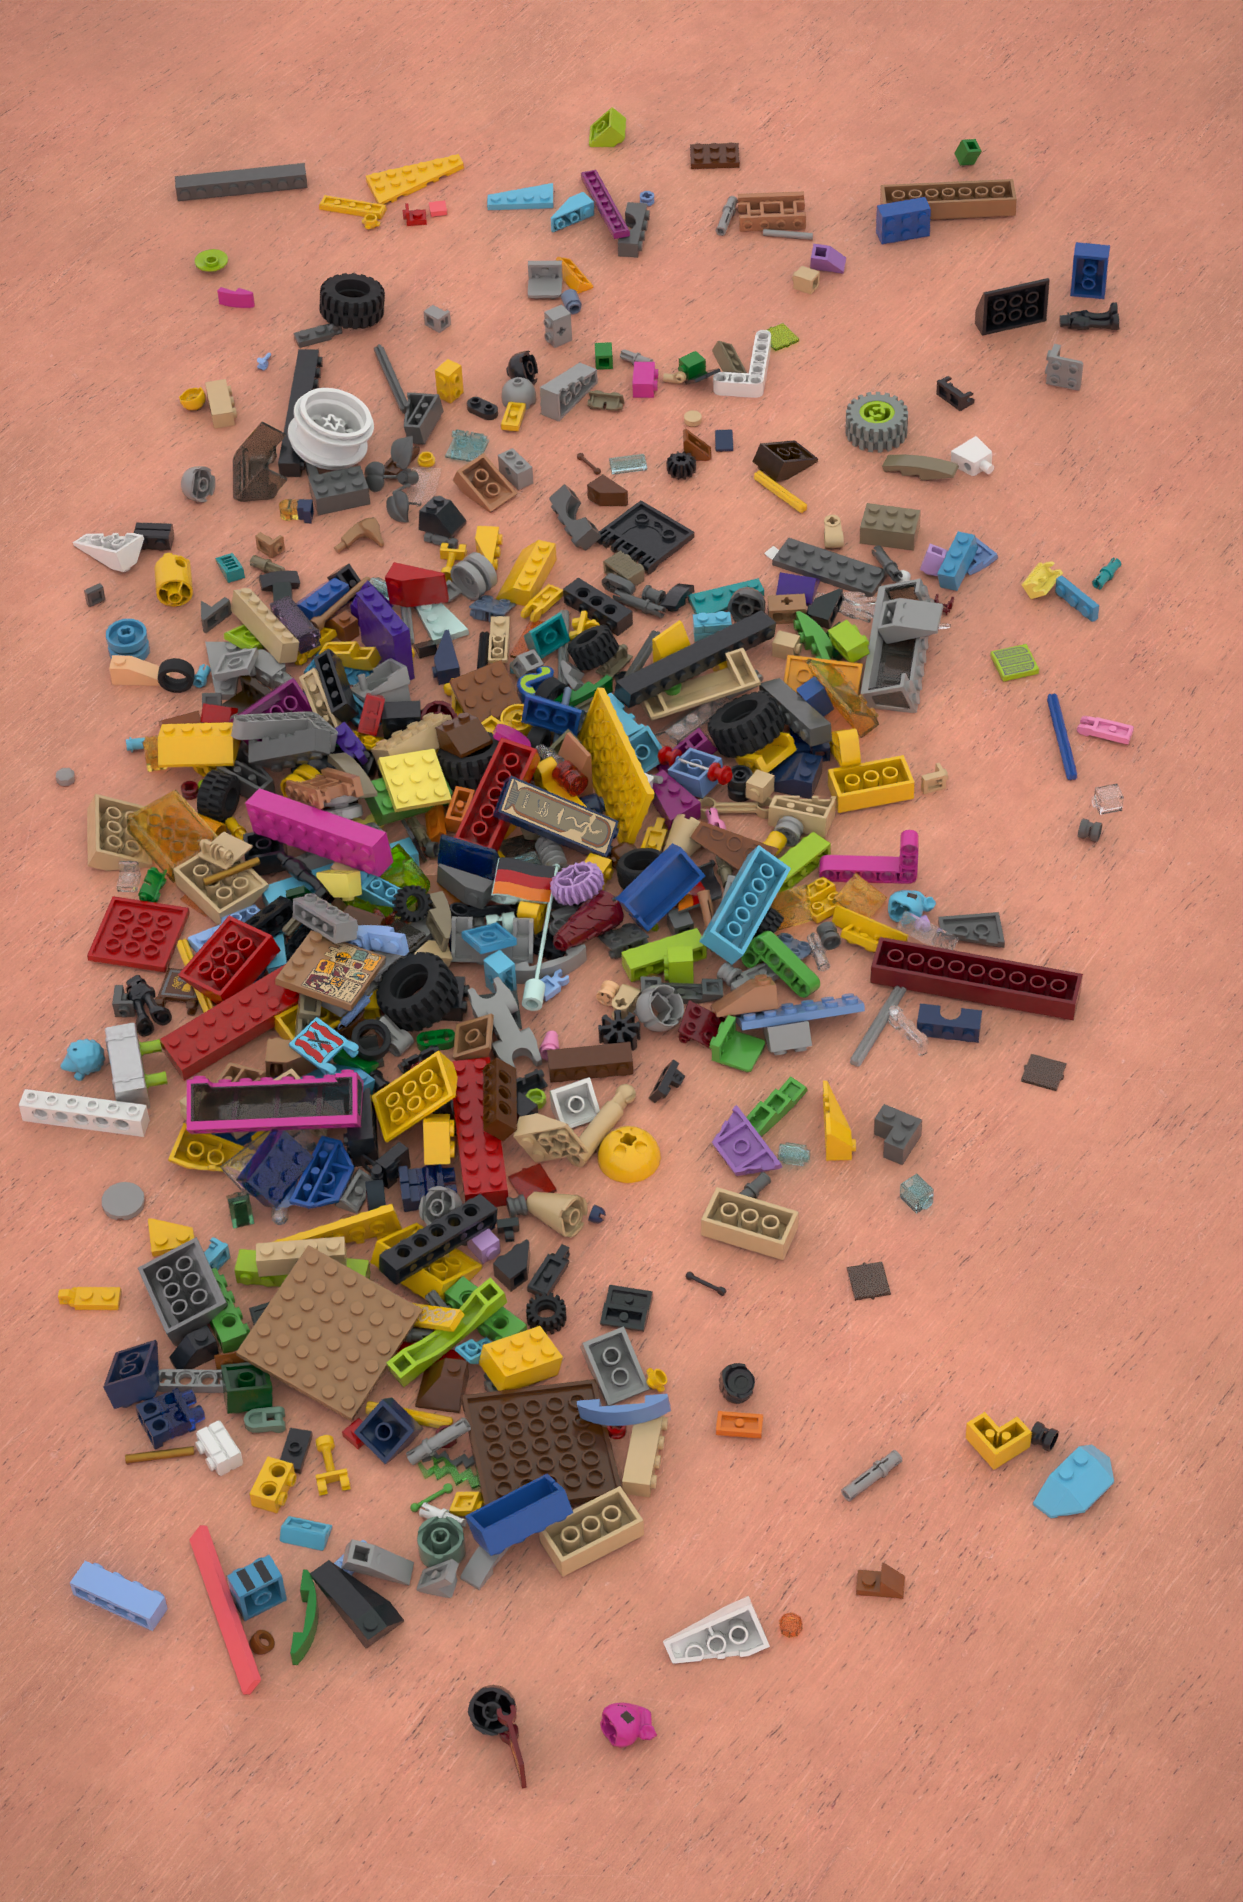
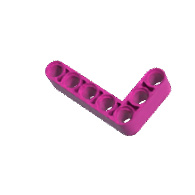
(875, 868)

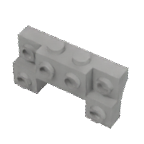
(522, 930)

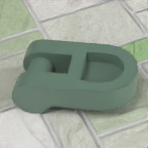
(256, 1420)

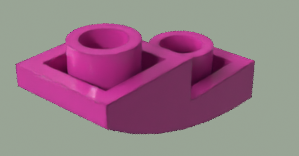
(239, 299)

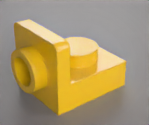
(466, 1503)

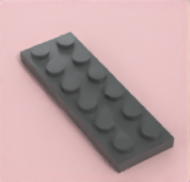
(829, 567)

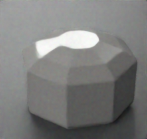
(65, 776)

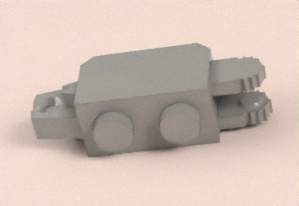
(269, 671)

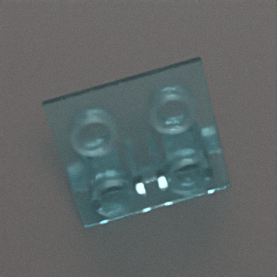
(466, 445)

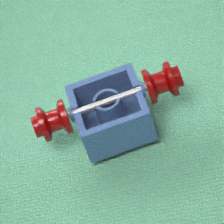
(695, 769)

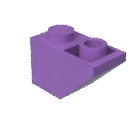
(827, 259)

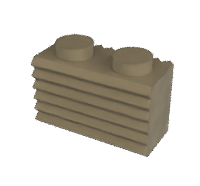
(625, 567)

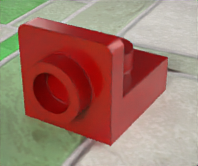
(414, 217)

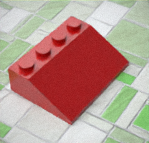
(230, 960)

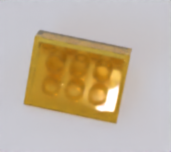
(844, 697)
(169, 831)

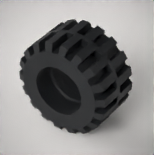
(593, 647)
(218, 795)

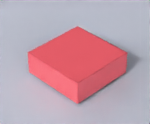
(437, 208)

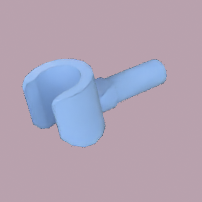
(263, 363)

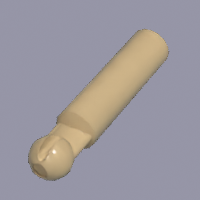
(603, 1123)

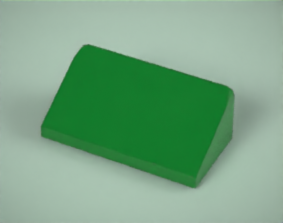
(344, 1059)

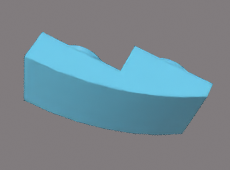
(471, 1350)

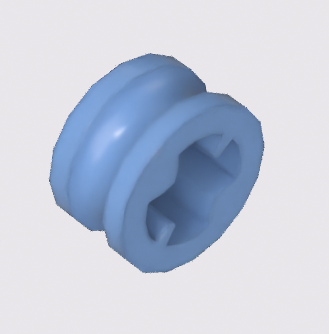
(647, 197)

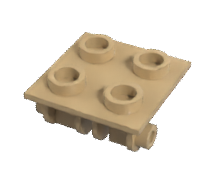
(223, 850)

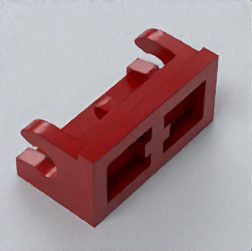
(371, 714)

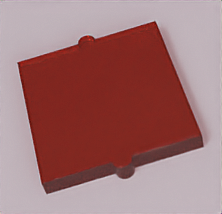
(532, 1180)

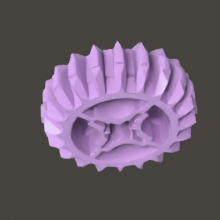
(577, 883)

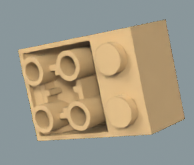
(547, 1138)

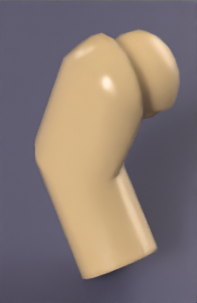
(678, 377)

